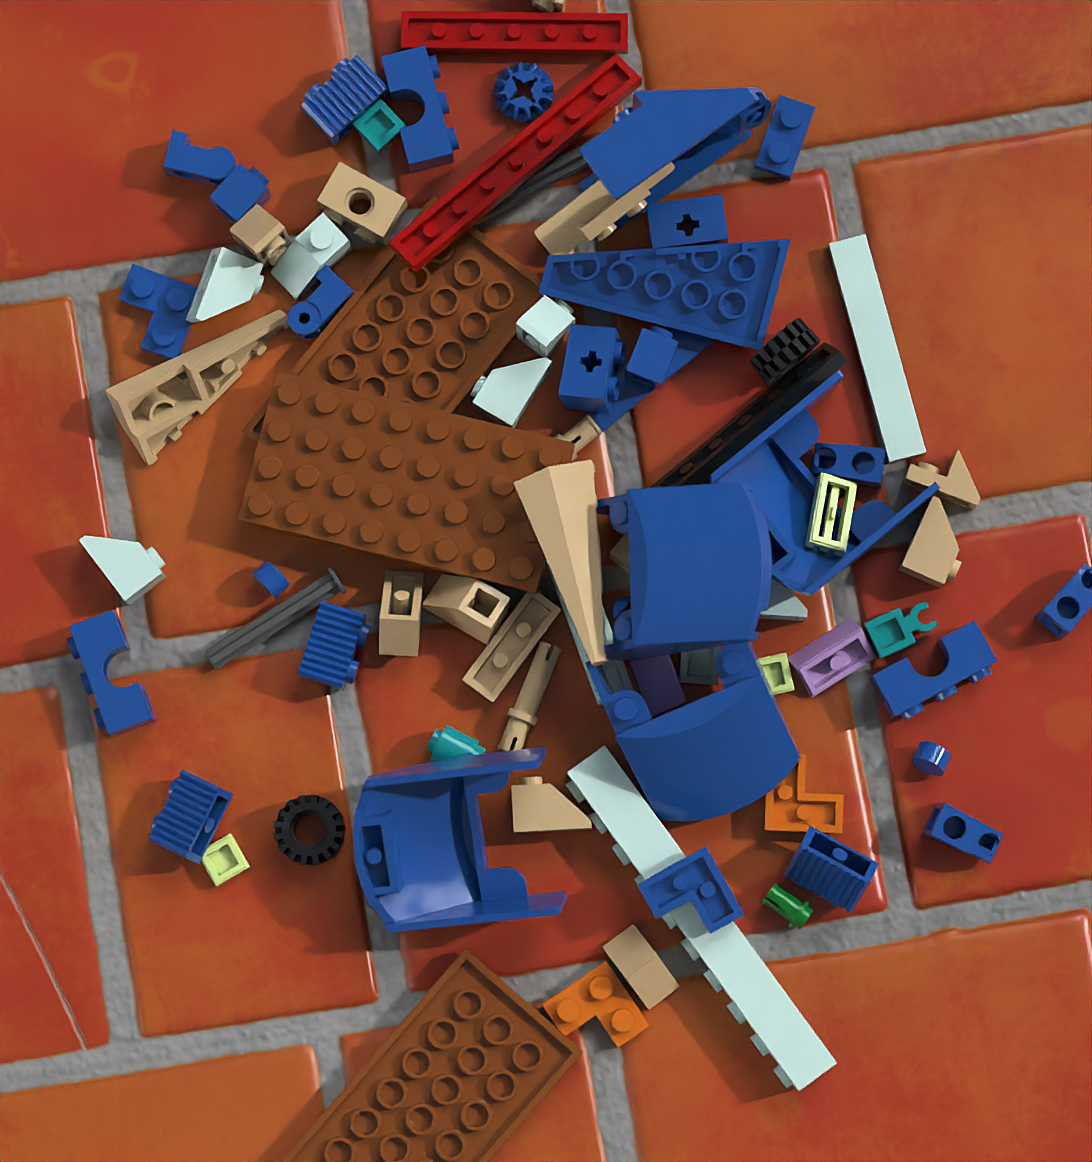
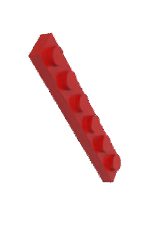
(515, 32)

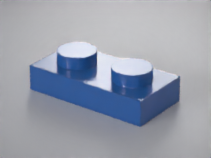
(784, 137)

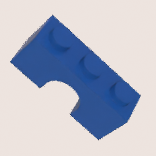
(412, 76)
(96, 644)
(965, 657)

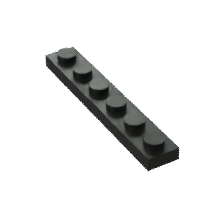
(755, 418)

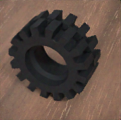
(784, 351)
(288, 819)

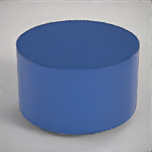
(271, 579)
(931, 758)

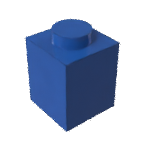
(240, 192)
(652, 357)

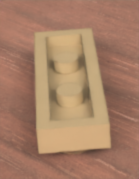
(511, 645)

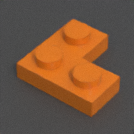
(795, 811)
(599, 995)

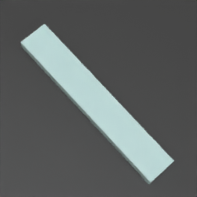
(876, 348)

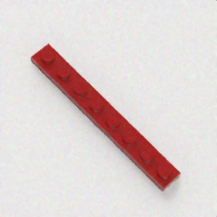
(515, 163)

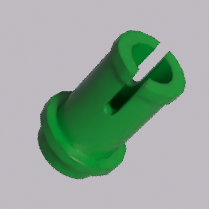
(787, 906)

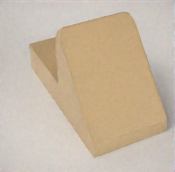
(954, 487)

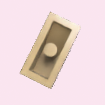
(932, 548)
(401, 613)
(544, 808)

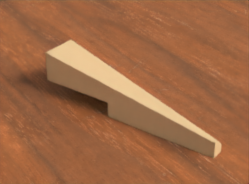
(168, 396)
(564, 518)

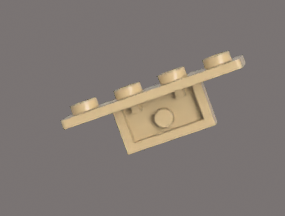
(593, 214)

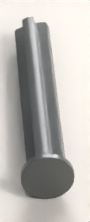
(547, 176)
(275, 619)

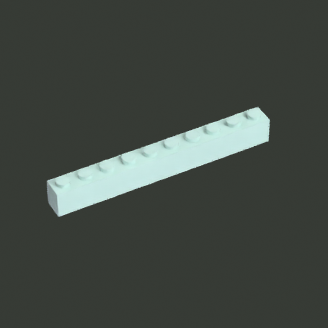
(726, 952)

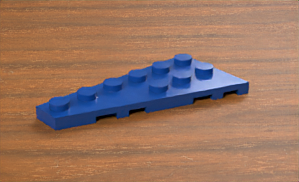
(698, 289)

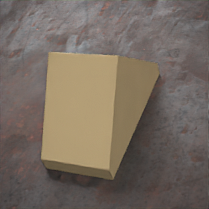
(641, 966)

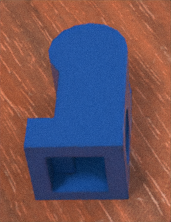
(197, 163)
(312, 316)
(850, 462)
(1068, 604)
(962, 832)

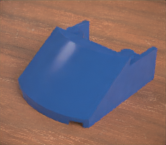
(671, 126)
(786, 494)
(694, 568)
(711, 751)
(426, 849)

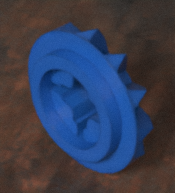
(520, 108)

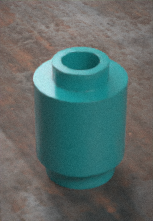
(452, 743)

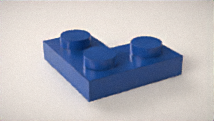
(168, 302)
(695, 880)

